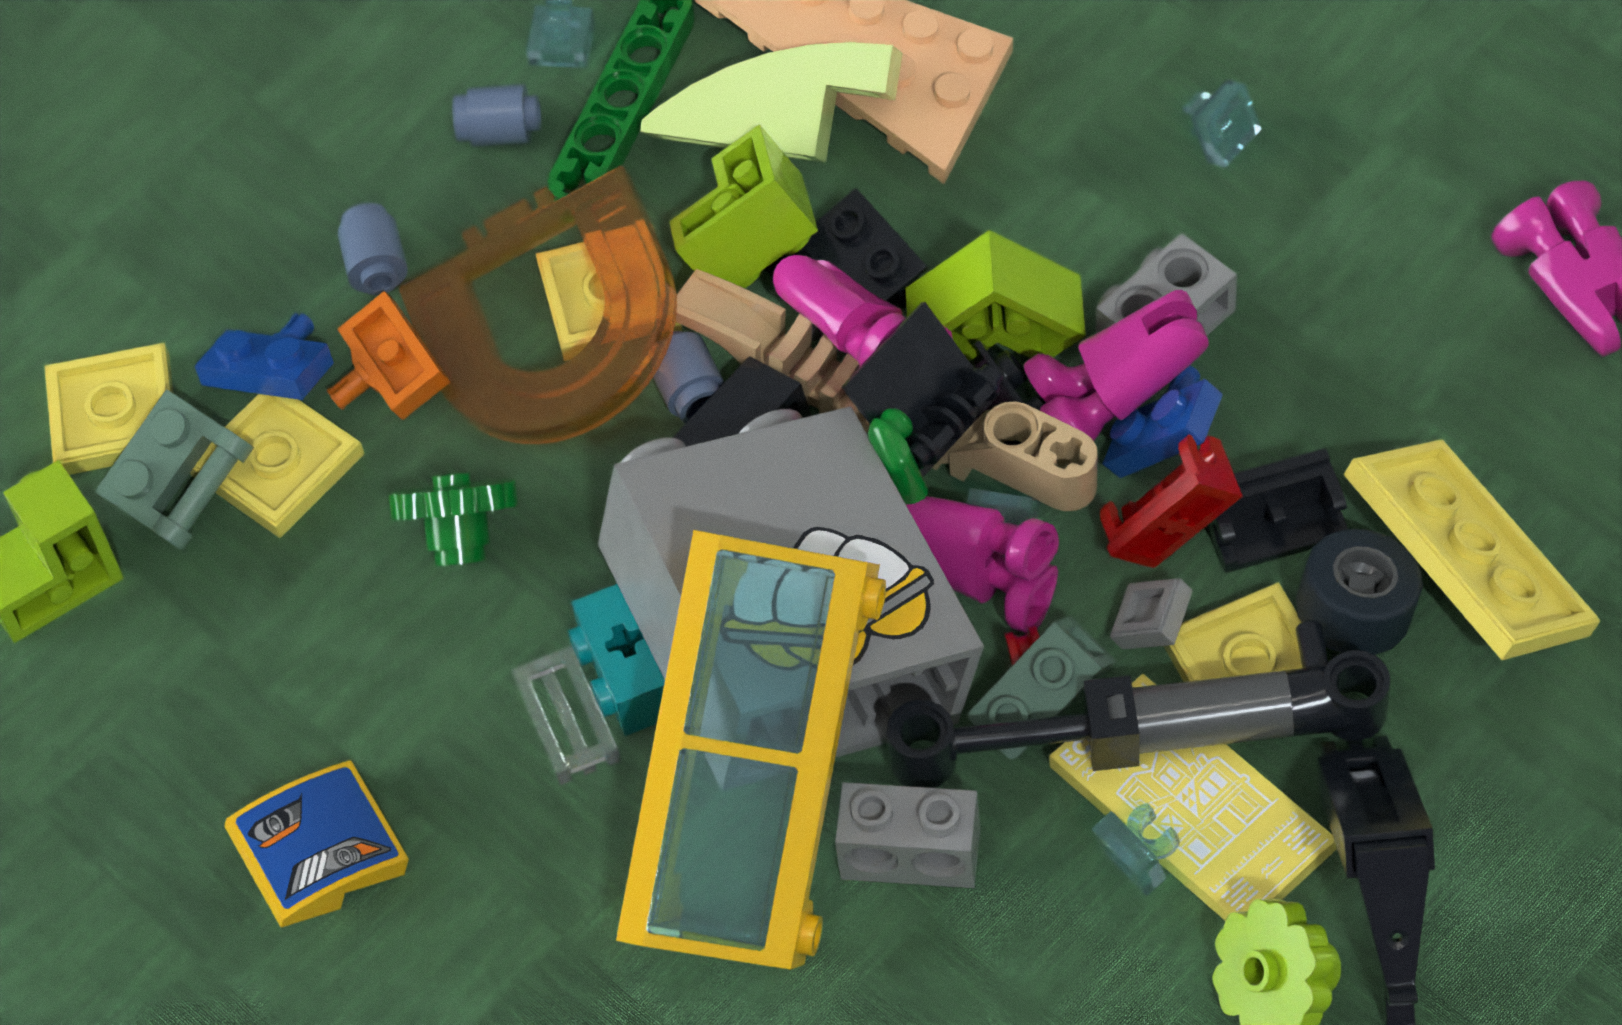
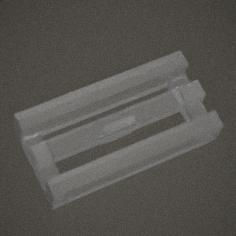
(584, 757)

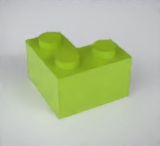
(750, 216)
(1003, 297)
(53, 555)

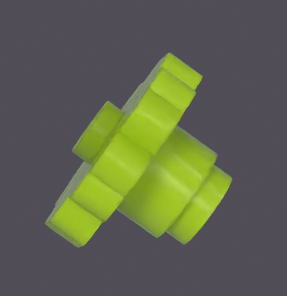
(1275, 965)

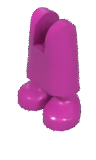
(1580, 279)
(837, 305)
(1121, 364)
(971, 551)

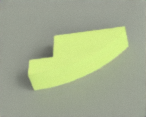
(783, 91)

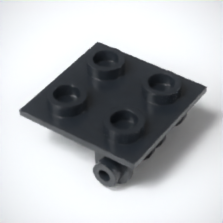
(864, 248)
(929, 381)

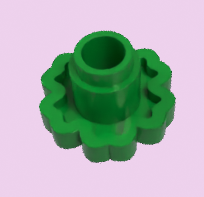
(455, 514)

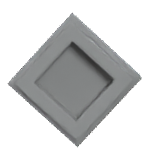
(1151, 613)

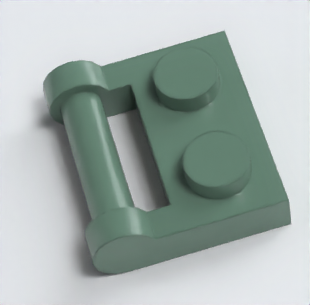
(160, 462)

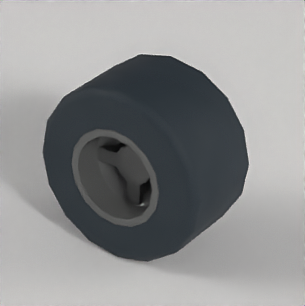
(1360, 590)

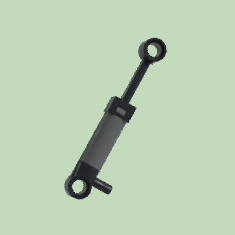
(1164, 717)

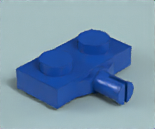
(267, 364)
(1157, 428)

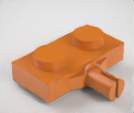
(388, 359)

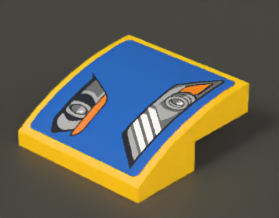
(316, 843)

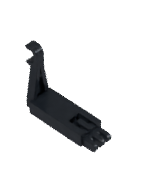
(1388, 848)

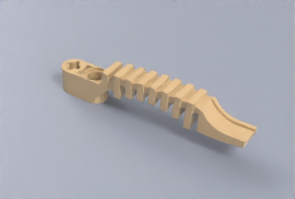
(1051, 464)

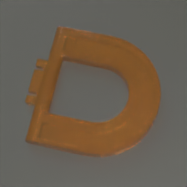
(612, 366)

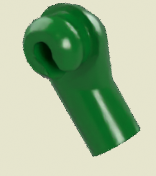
(888, 440)

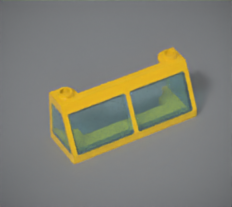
(746, 751)

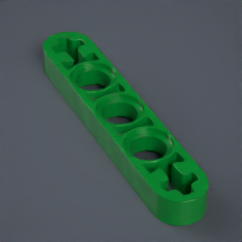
(618, 75)

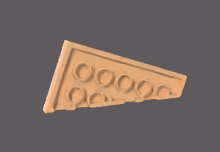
(943, 70)

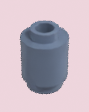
(496, 115)
(371, 249)
(687, 375)

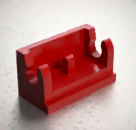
(1174, 507)

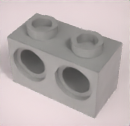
(1162, 271)
(908, 835)

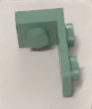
(1044, 678)

